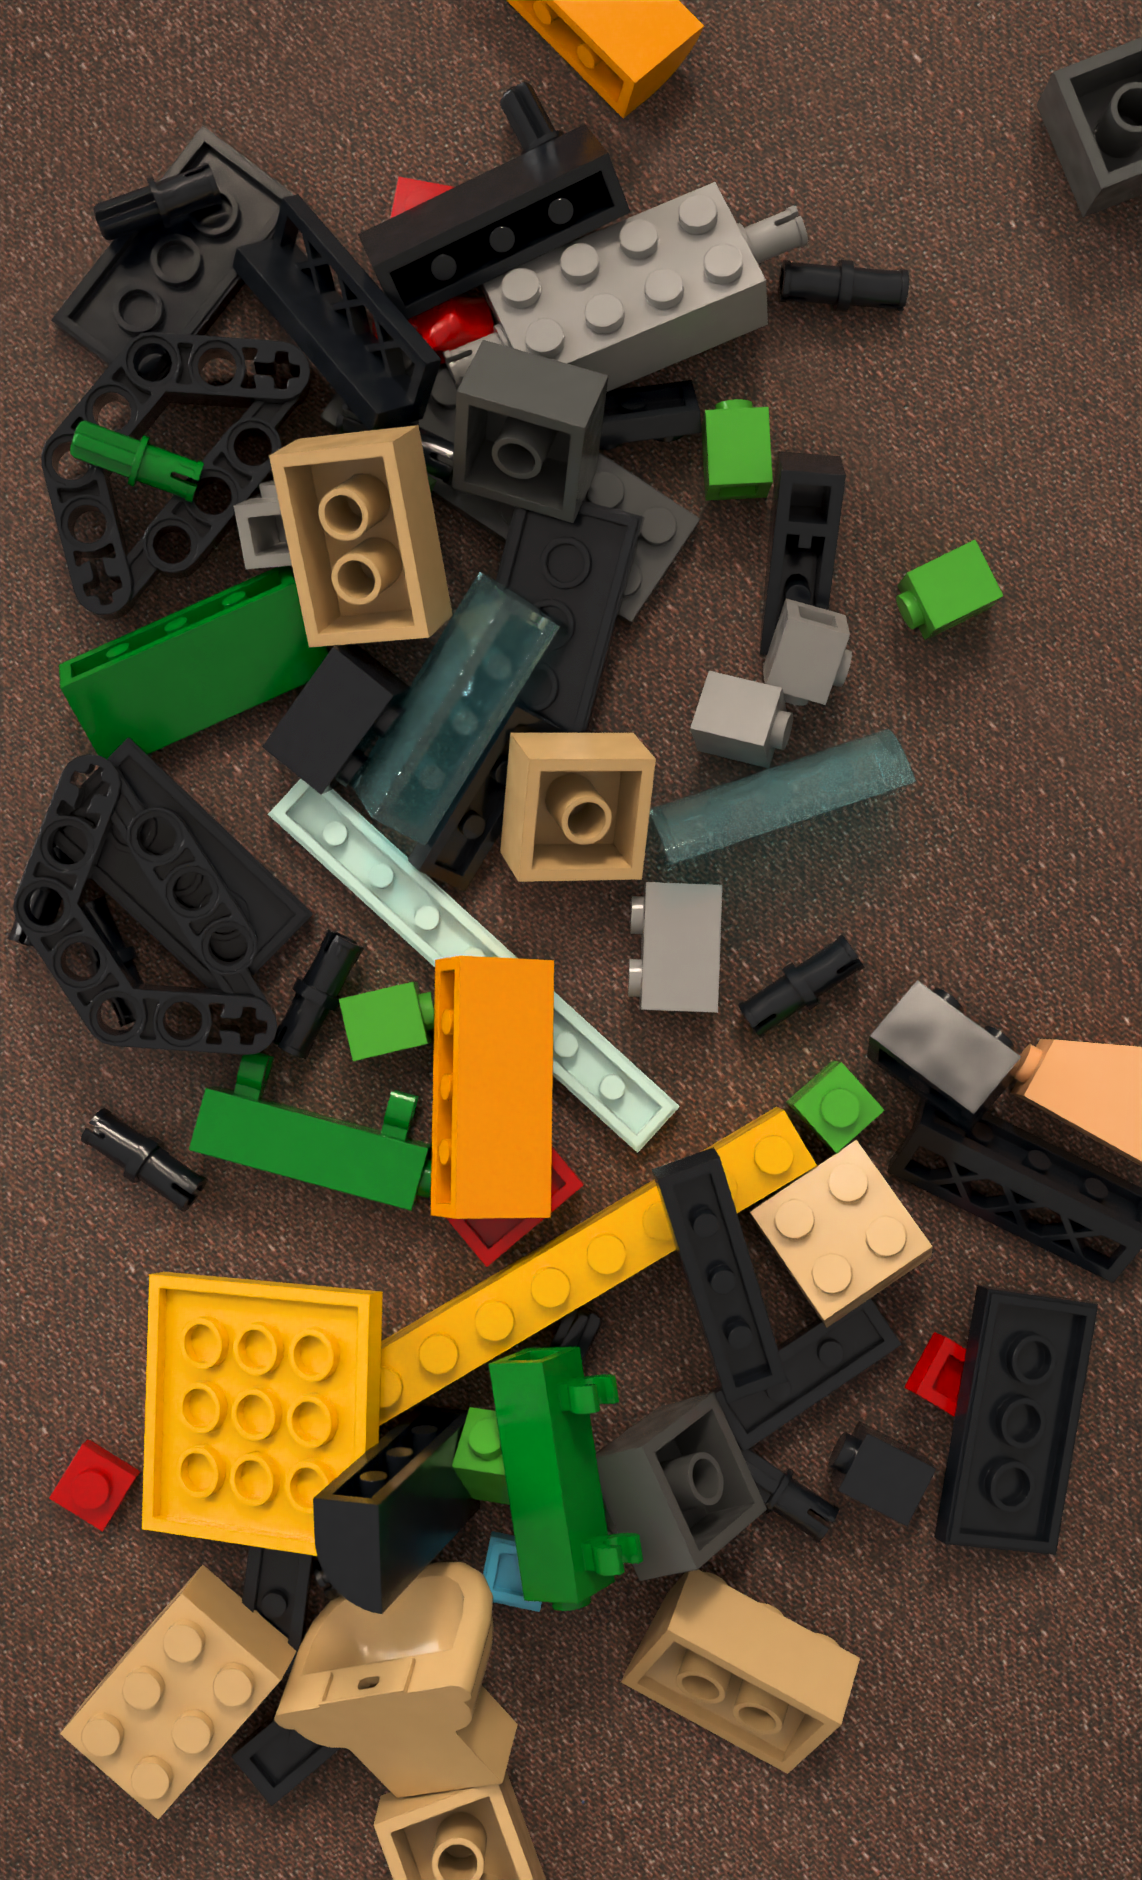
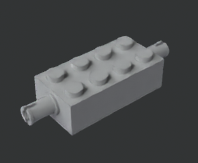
(640, 290)

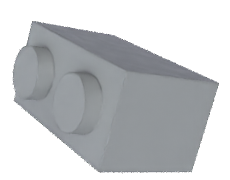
(678, 947)

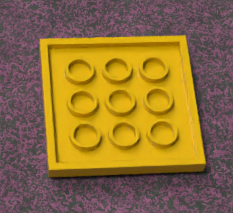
(254, 1404)

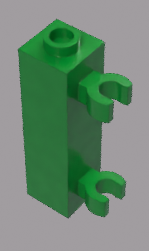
(314, 1146)
(554, 1475)

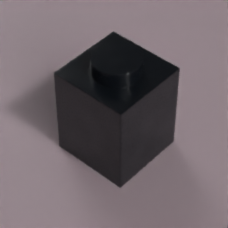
(880, 1472)

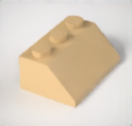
(743, 1670)

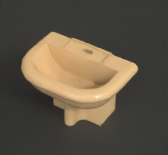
(406, 1685)

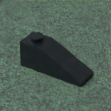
(801, 534)

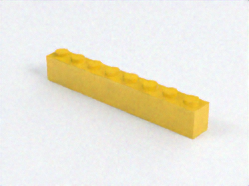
(571, 1270)

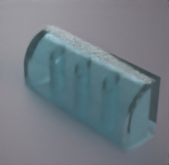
(454, 708)
(780, 798)

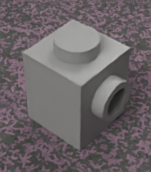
(262, 529)
(808, 653)
(741, 719)

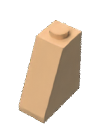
(1088, 1089)

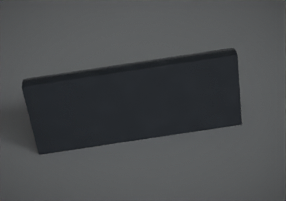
(495, 222)
(393, 1509)

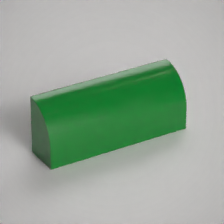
(193, 666)

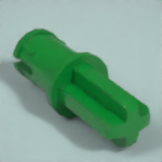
(135, 459)

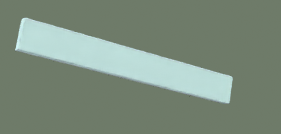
(443, 929)

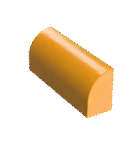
(617, 44)
(492, 1088)

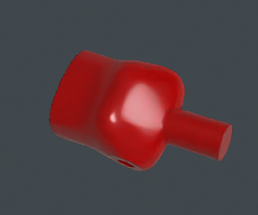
(453, 323)

